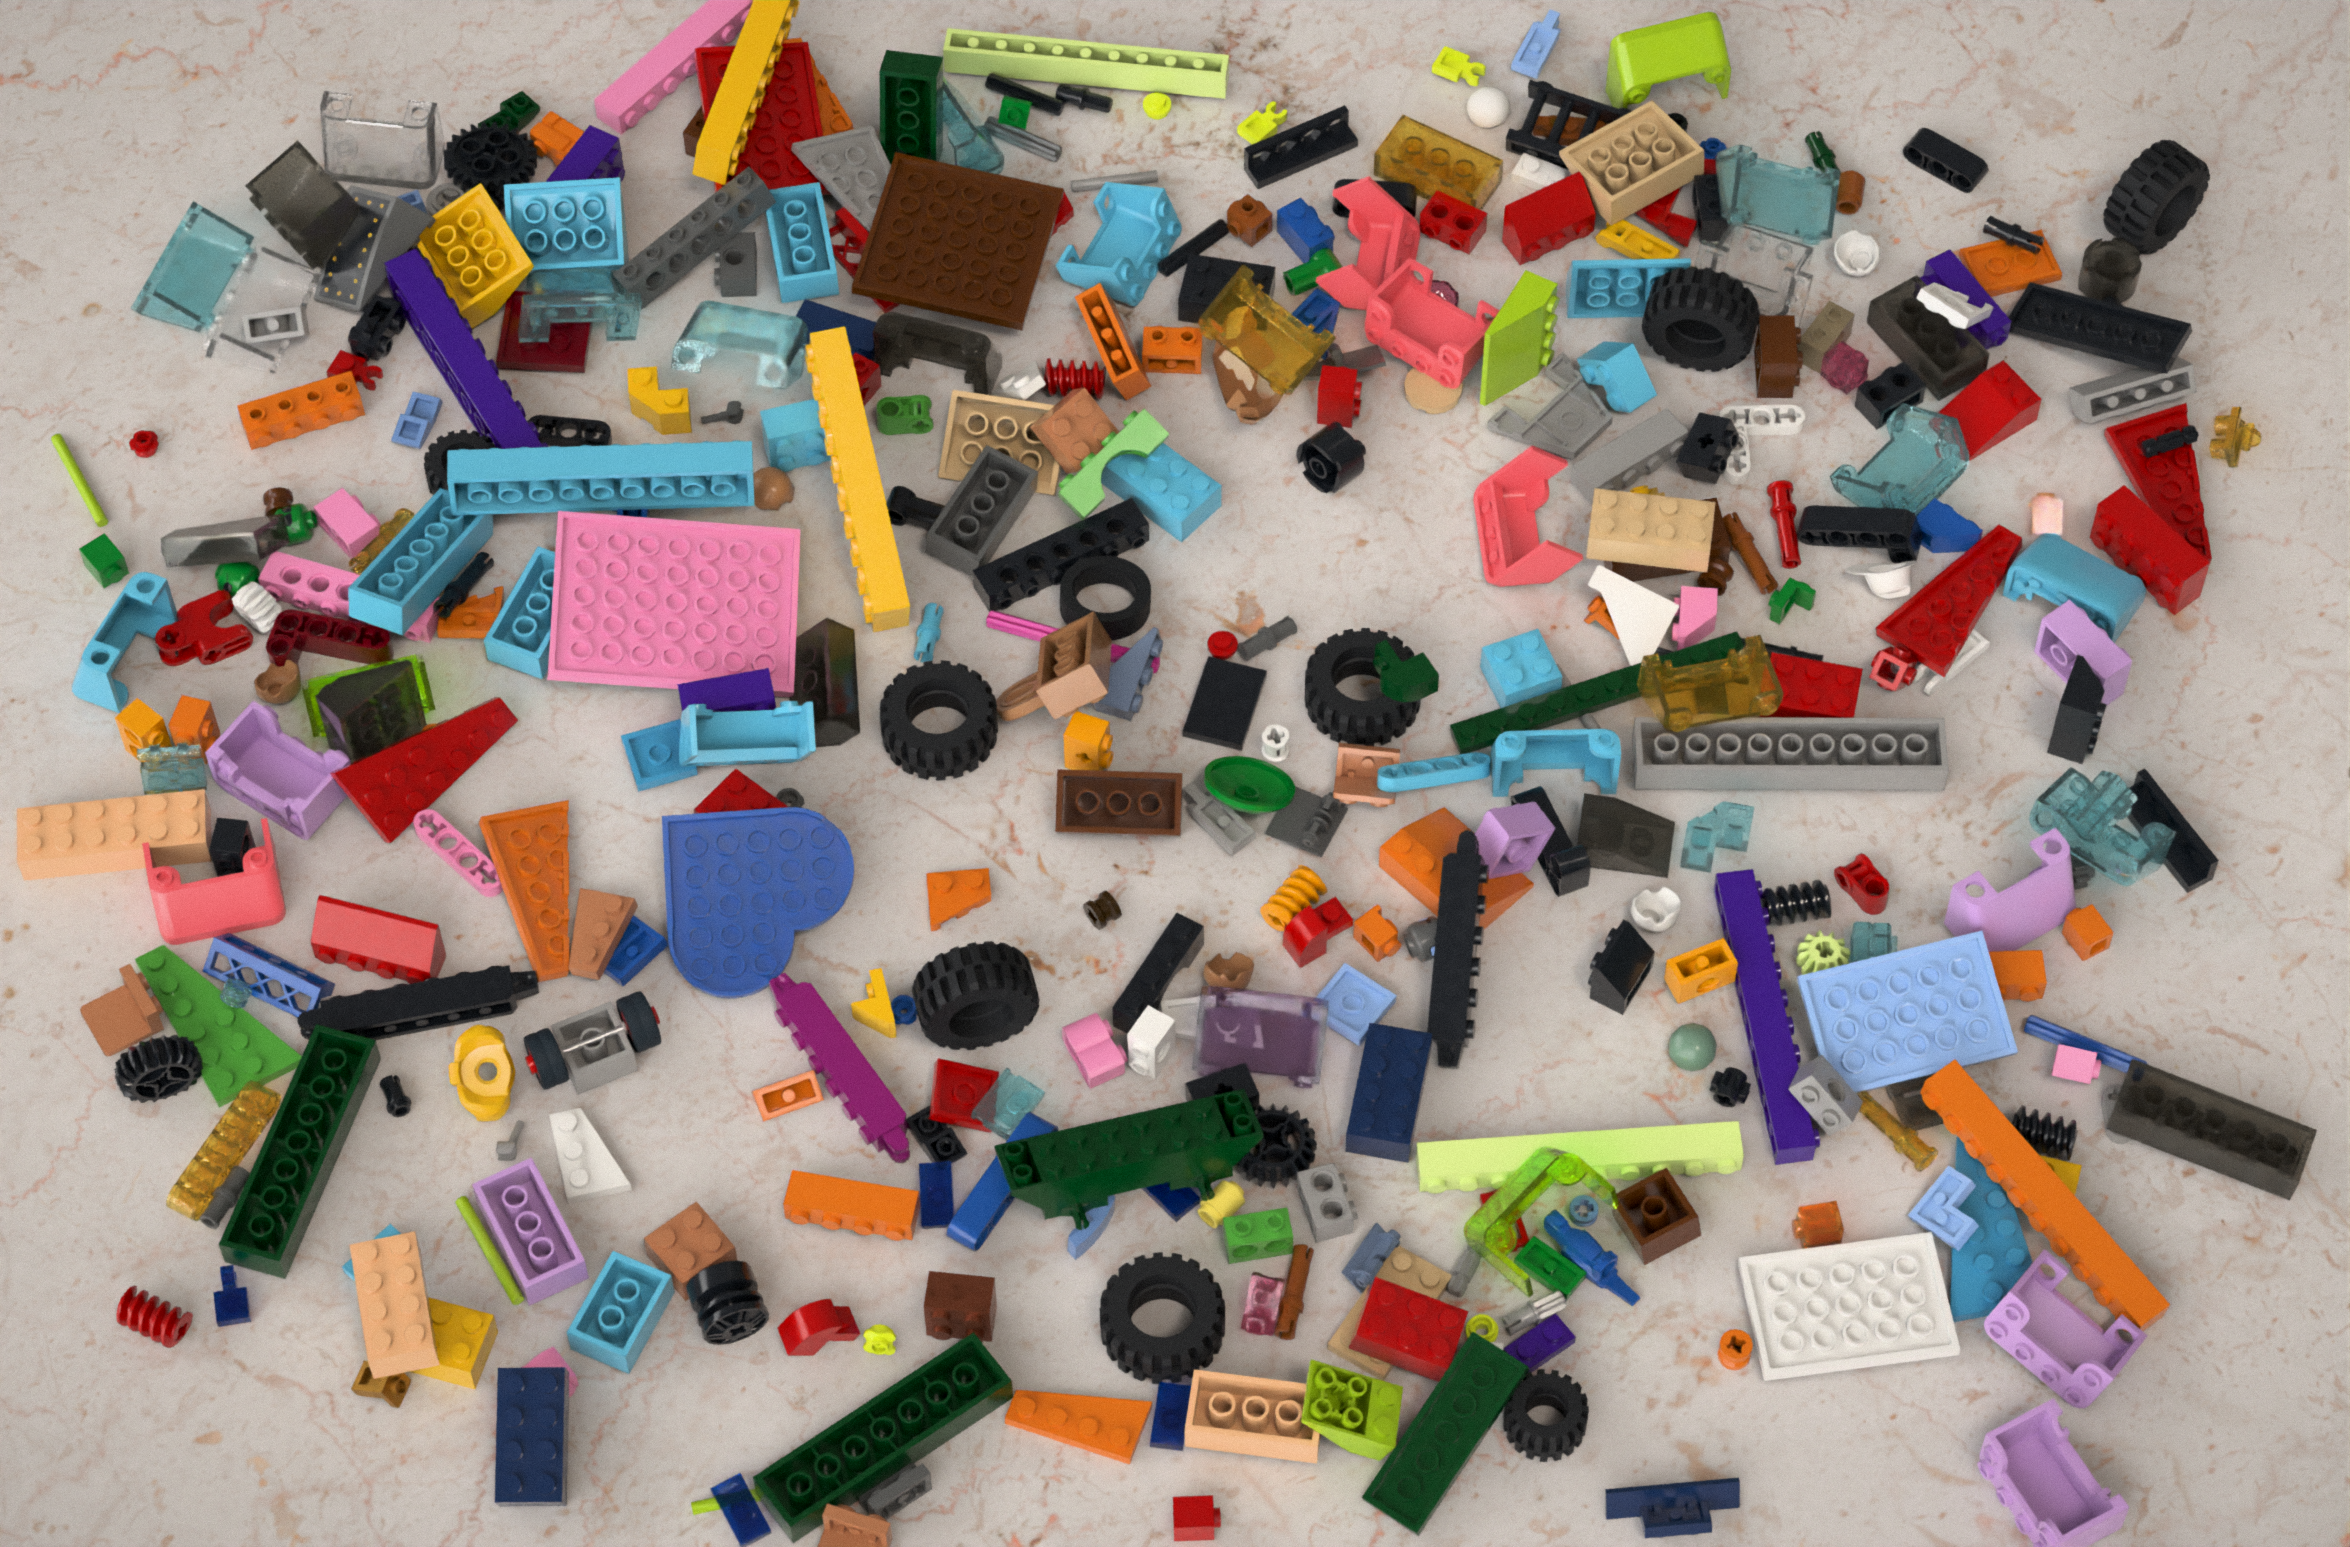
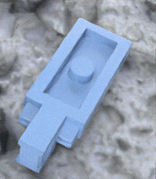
(1537, 46)

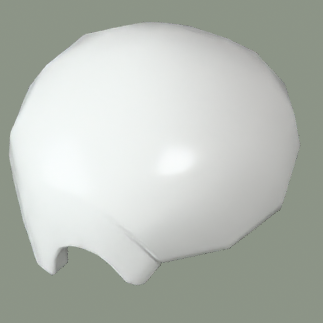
(1488, 107)
(1856, 253)
(1656, 910)

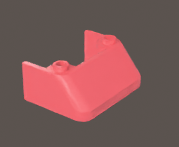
(1387, 240)
(1508, 524)
(218, 903)

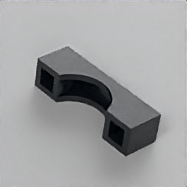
(1170, 954)

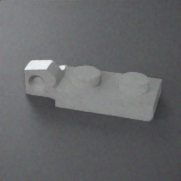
(1218, 819)

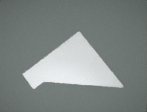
(1636, 612)

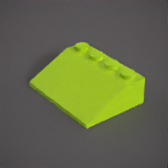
(1519, 337)

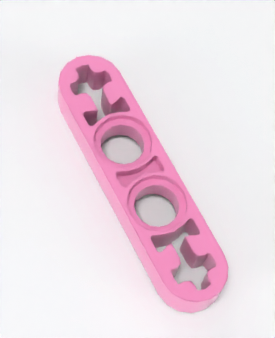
(460, 851)

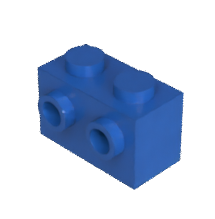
(1303, 229)

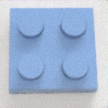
(1355, 1003)

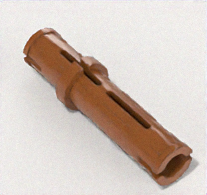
(1743, 544)
(1291, 1302)

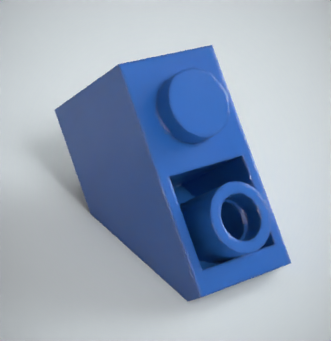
(1946, 530)

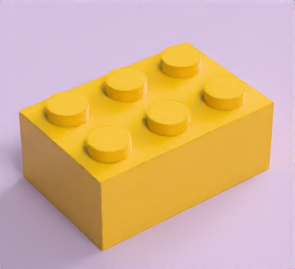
(462, 1343)

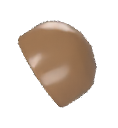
(772, 488)
(278, 683)
(1229, 972)

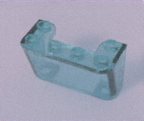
(771, 335)
(2120, 856)

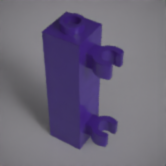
(1951, 273)

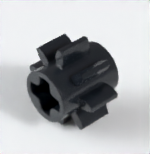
(1730, 1087)

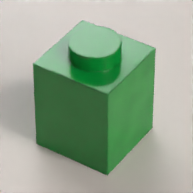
(104, 561)

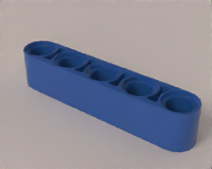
(991, 1194)

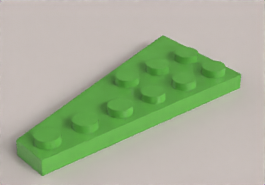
(228, 1038)

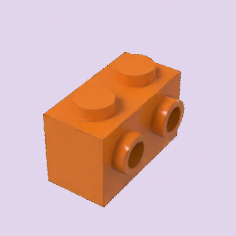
(1172, 350)
(195, 724)

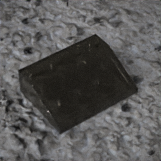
(371, 709)

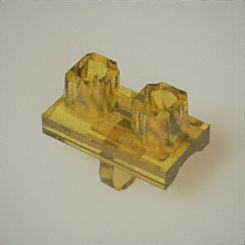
(2238, 437)

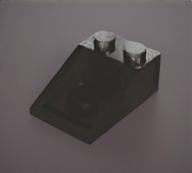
(1625, 837)

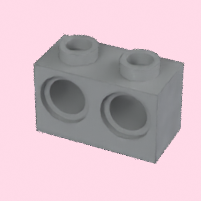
(1320, 1203)

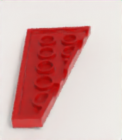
(2167, 480)

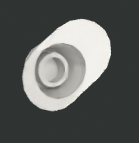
(1886, 579)

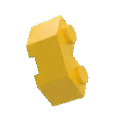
(664, 409)

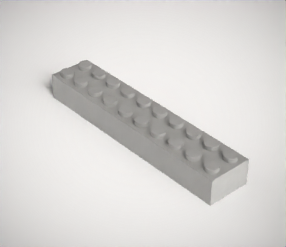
(1792, 754)

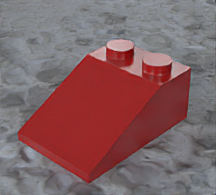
(1993, 408)

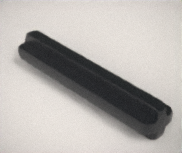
(1022, 92)
(1194, 246)

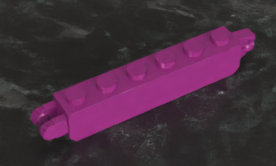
(842, 1065)

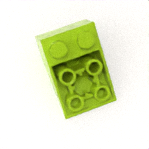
(1352, 1409)

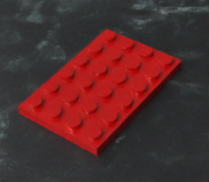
(786, 115)

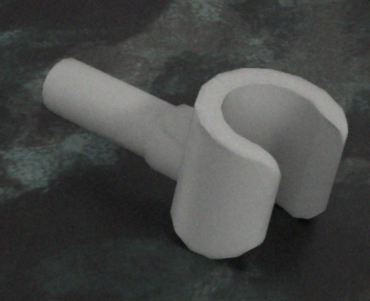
(508, 1149)

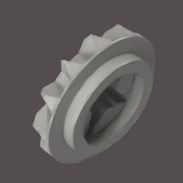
(446, 191)

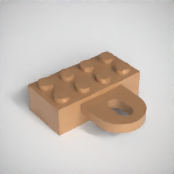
(1069, 673)

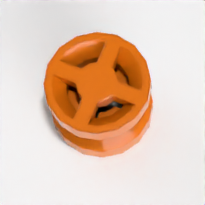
(1732, 1357)

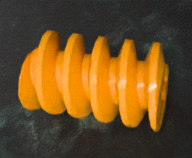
(1293, 897)

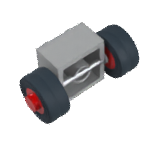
(593, 1044)

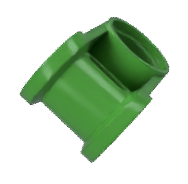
(902, 415)

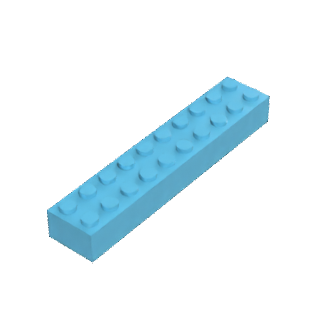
(600, 478)

